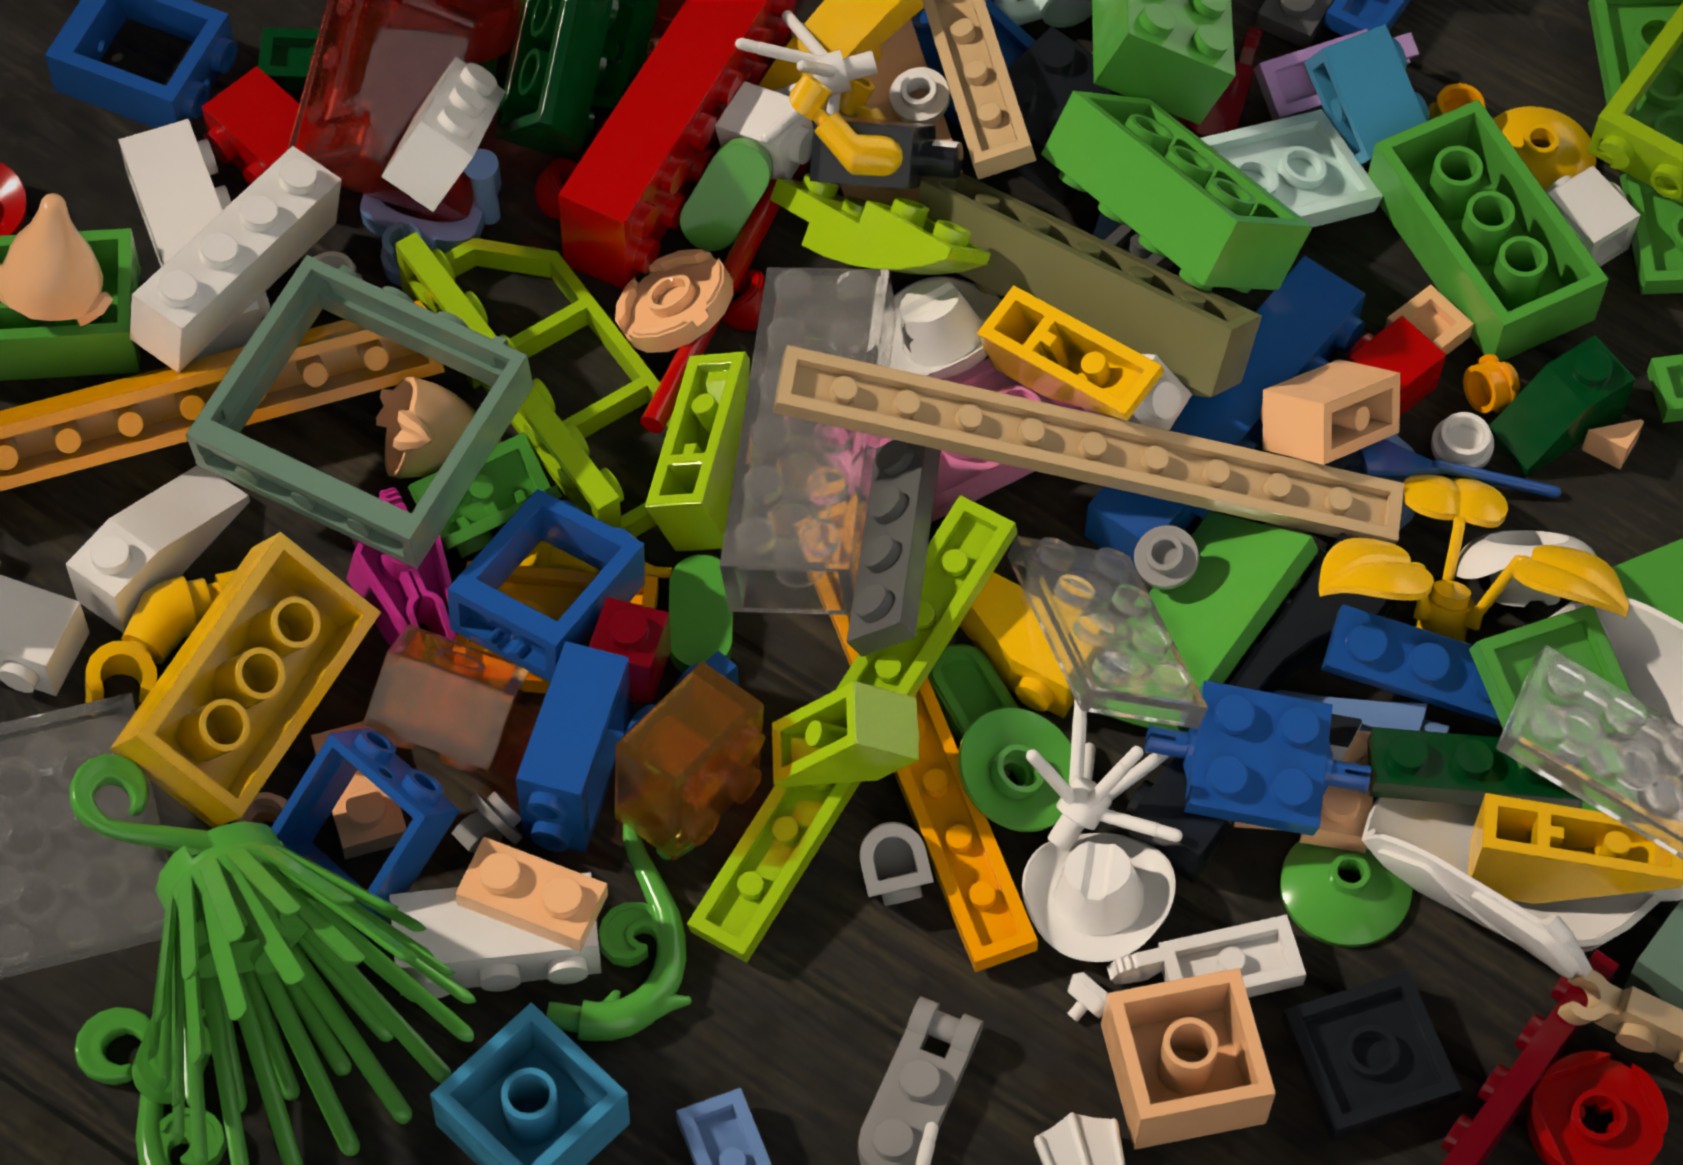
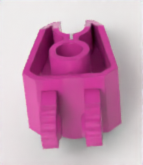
(399, 590)

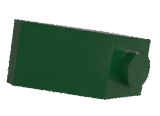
(1560, 405)

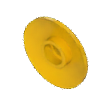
(1561, 135)

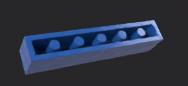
(1297, 333)

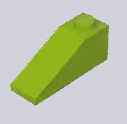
(700, 452)

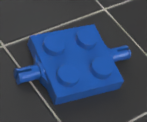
(1259, 759)

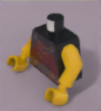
(868, 146)

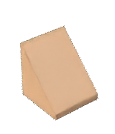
(1613, 442)

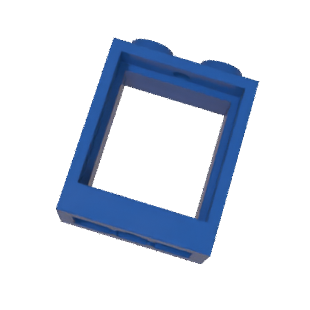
(93, 26)
(518, 630)
(574, 748)
(409, 788)

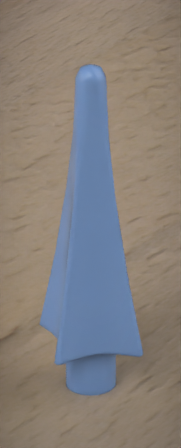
(1377, 713)

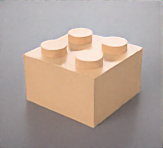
(1187, 1058)

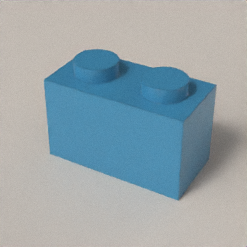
(1366, 90)

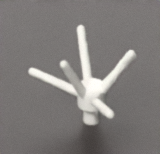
(826, 67)
(1086, 802)

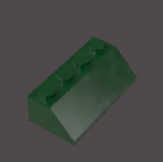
(555, 74)

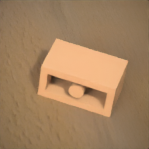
(1331, 411)

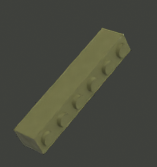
(1105, 287)

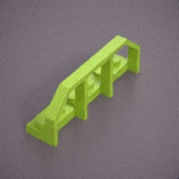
(556, 443)

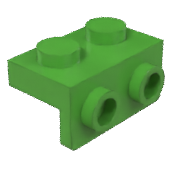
(494, 496)

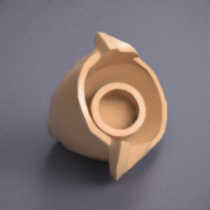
(53, 269)
(421, 426)

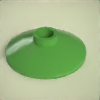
(1000, 744)
(1339, 910)

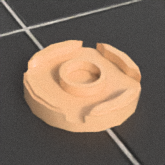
(675, 301)

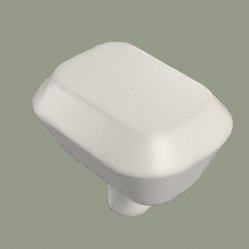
(1089, 996)

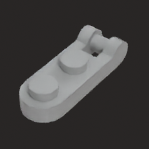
(917, 1085)

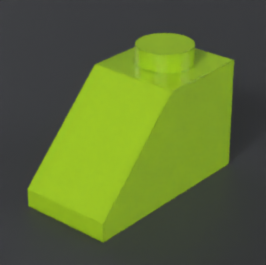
(846, 737)

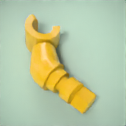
(157, 626)

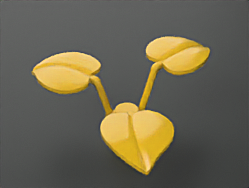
(1387, 572)

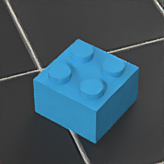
(530, 1099)

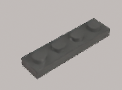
(893, 547)

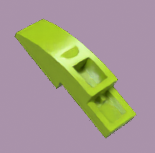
(877, 233)

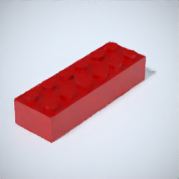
(662, 136)

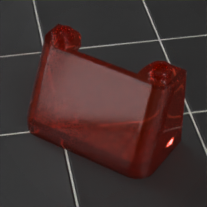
(375, 72)

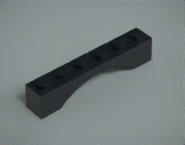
(1295, 641)

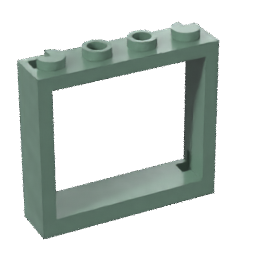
(325, 499)

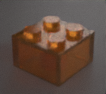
(446, 698)
(689, 761)

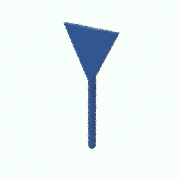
(1392, 460)

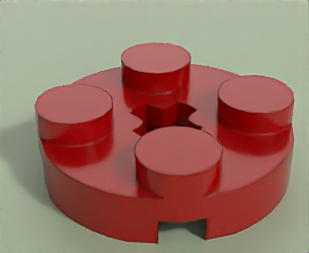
(1611, 1088)

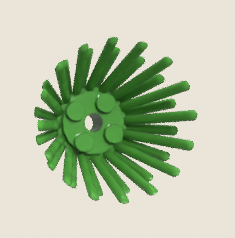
(240, 931)

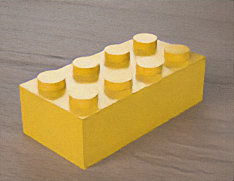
(246, 681)

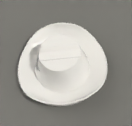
(940, 326)
(1495, 550)
(1099, 895)

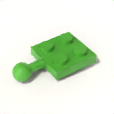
(1507, 657)

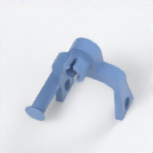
(395, 226)

